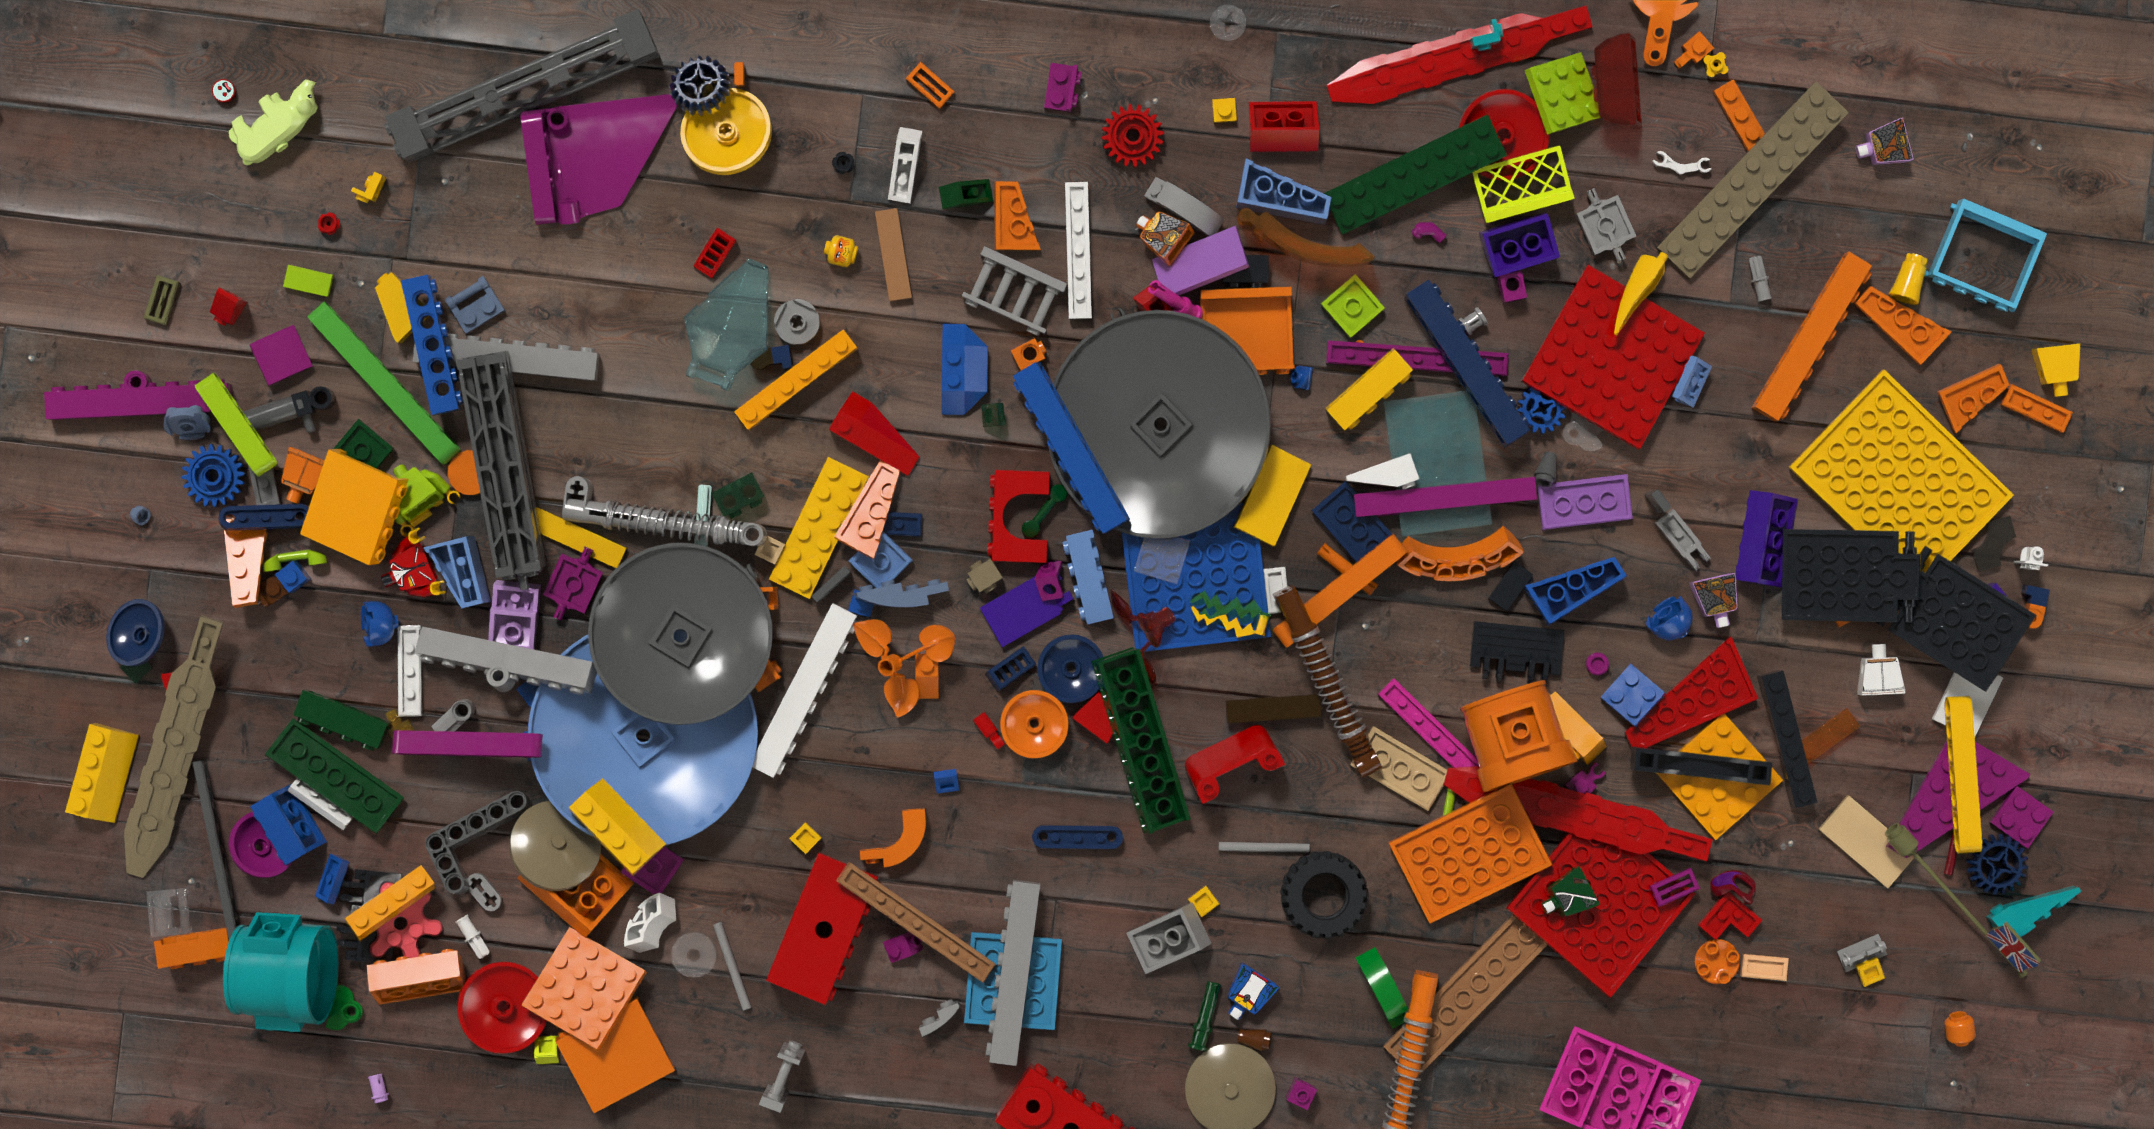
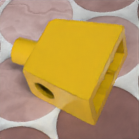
(2057, 366)

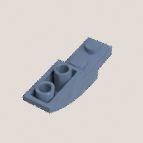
(893, 595)

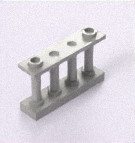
(1011, 269)
(775, 1095)

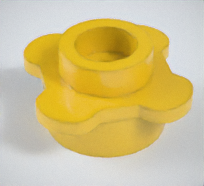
(1711, 69)

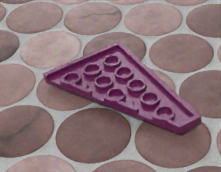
(1931, 807)

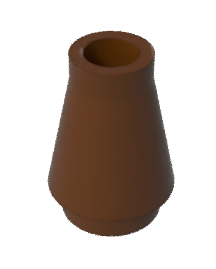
(1257, 1038)

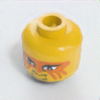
(841, 251)

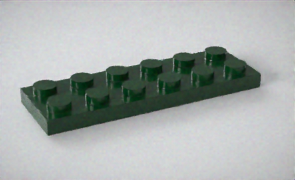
(334, 776)

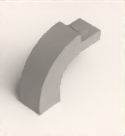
(1184, 206)

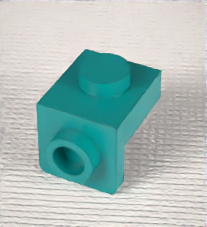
(1485, 41)

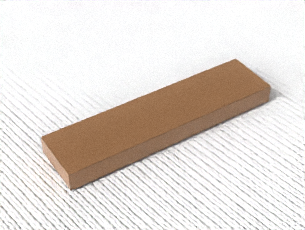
(893, 254)

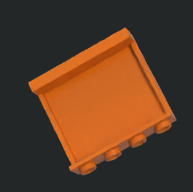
(1257, 321)
(625, 1062)

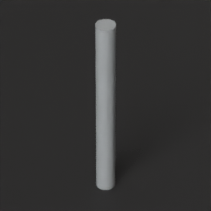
(1264, 847)
(731, 964)

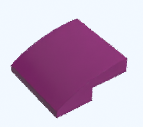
(280, 355)

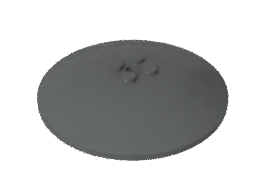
(673, 591)

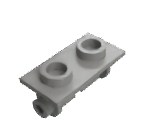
(1861, 952)

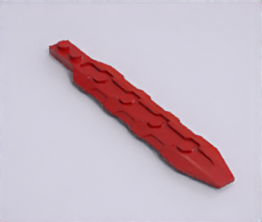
(1451, 57)
(1588, 816)

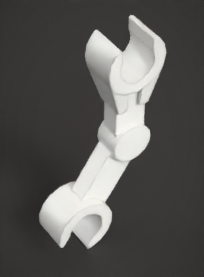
(1680, 168)

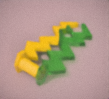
(1252, 607)

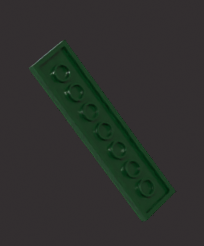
(1415, 174)

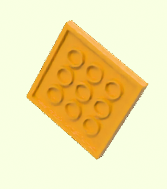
(1719, 802)

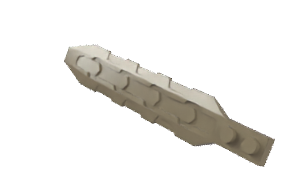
(172, 752)

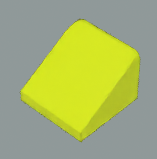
(546, 1050)

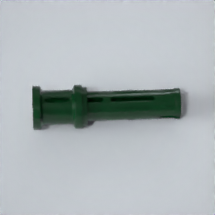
(1203, 1025)

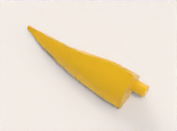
(1641, 283)

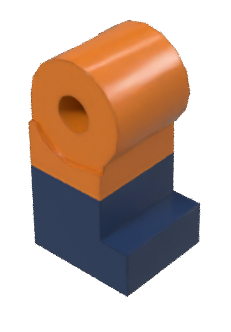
(2036, 602)

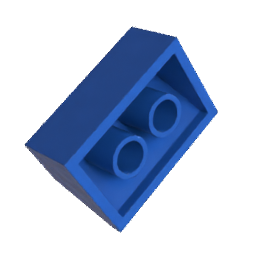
(288, 825)

